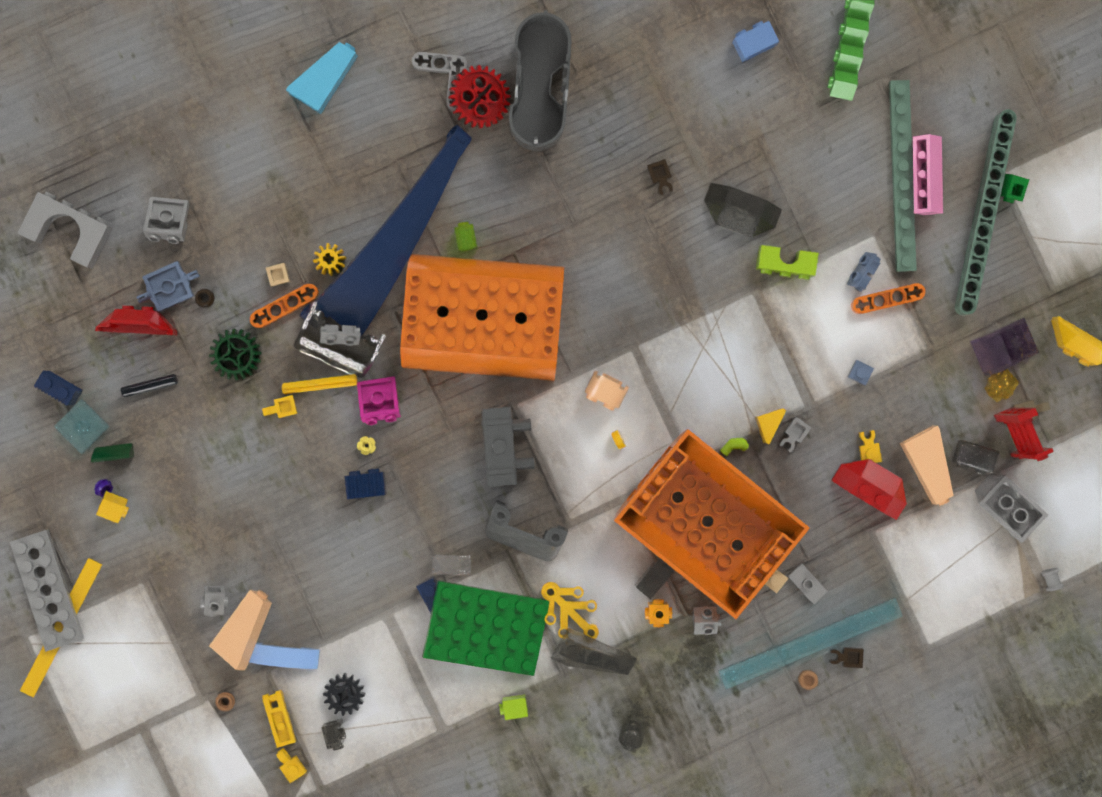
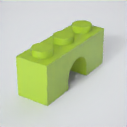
(770, 261)

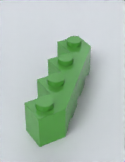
(850, 48)

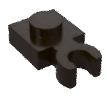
(659, 174)
(850, 657)

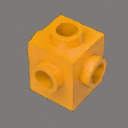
(655, 606)

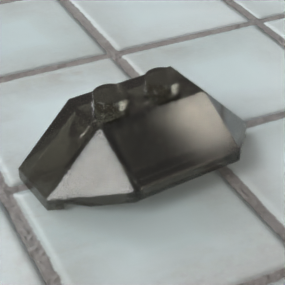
(741, 210)

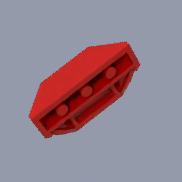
(136, 321)
(873, 485)

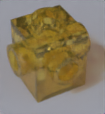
(1001, 385)

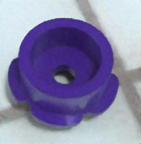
(103, 486)

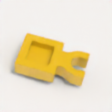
(869, 449)

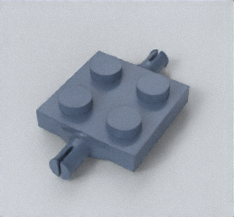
(168, 286)

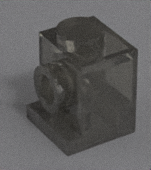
(334, 734)

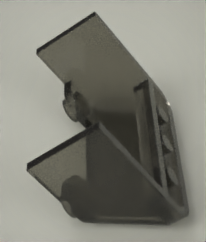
(350, 359)

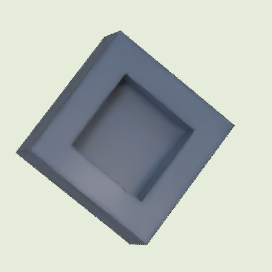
(860, 372)

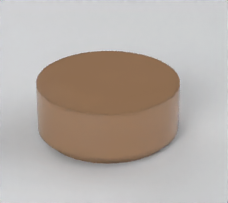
(808, 679)

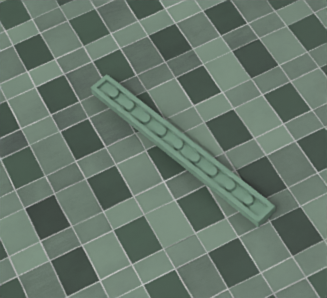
(902, 176)

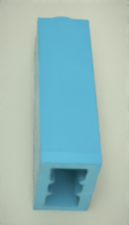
(323, 78)

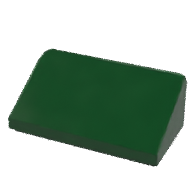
(112, 452)

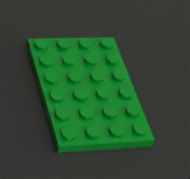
(485, 628)

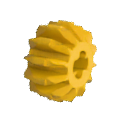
(333, 253)

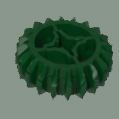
(239, 362)

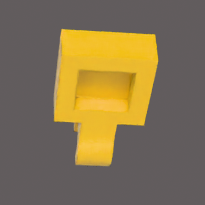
(283, 407)
(291, 767)

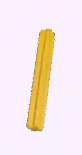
(319, 384)

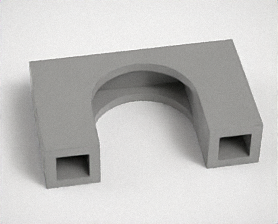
(47, 209)

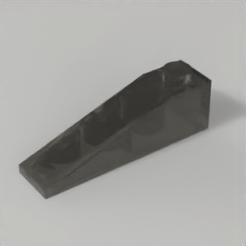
(588, 653)

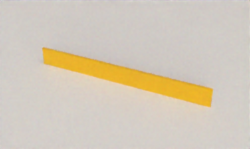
(44, 658)

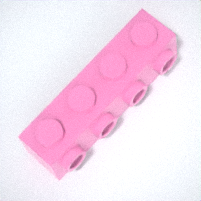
(927, 174)

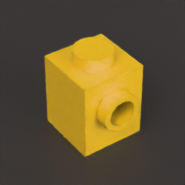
(112, 507)

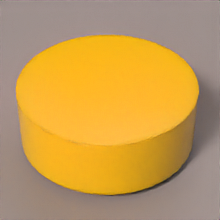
(618, 439)

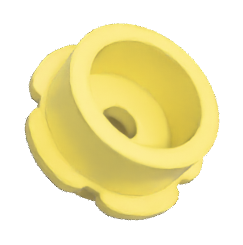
(371, 445)

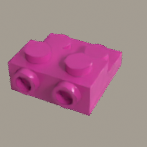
(378, 400)

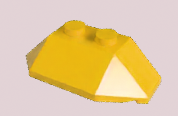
(1077, 342)

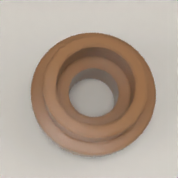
(225, 707)

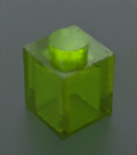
(465, 236)

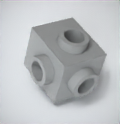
(214, 601)
(705, 620)

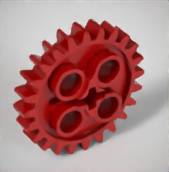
(467, 84)

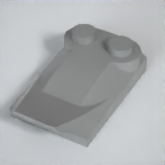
(1010, 506)

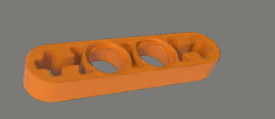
(888, 300)
(285, 308)

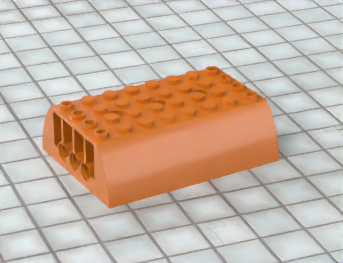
(475, 346)
(738, 513)

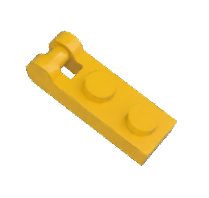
(279, 719)

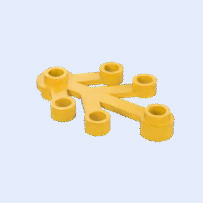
(567, 608)

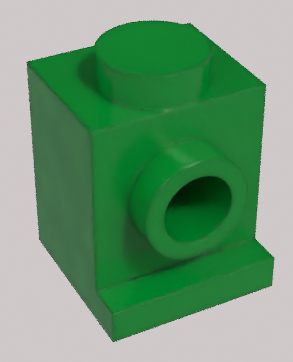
(1014, 188)

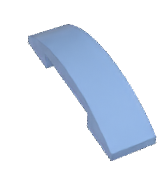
(285, 656)

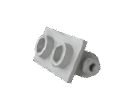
(349, 335)

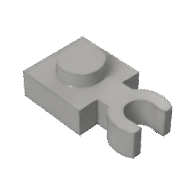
(796, 432)

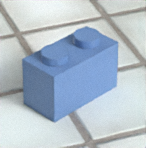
(755, 41)

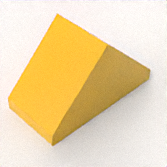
(769, 423)

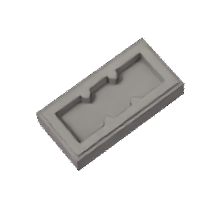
(807, 583)

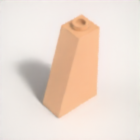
(929, 462)
(242, 630)

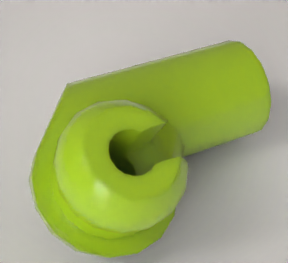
(734, 443)

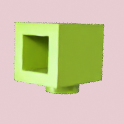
(514, 707)

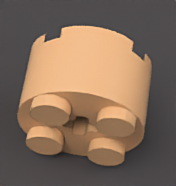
(606, 390)

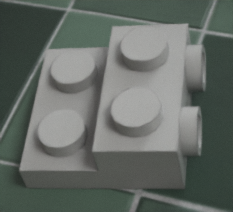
(166, 220)

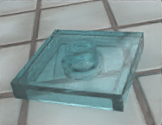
(81, 426)

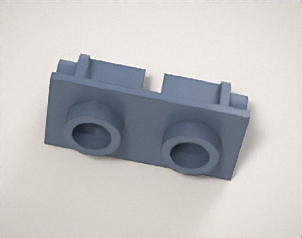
(868, 263)

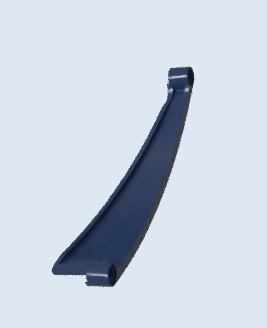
(369, 277)

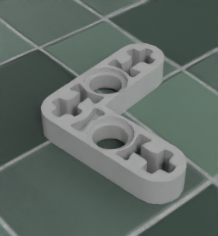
(448, 68)

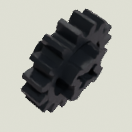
(337, 692)

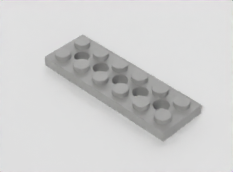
(38, 600)

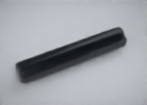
(149, 385)

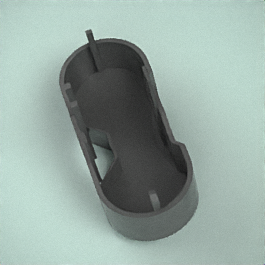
(541, 53)

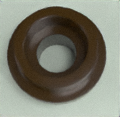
(198, 298)

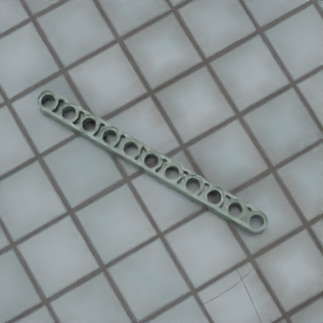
(991, 205)

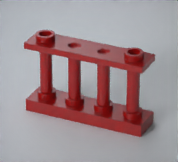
(1023, 433)

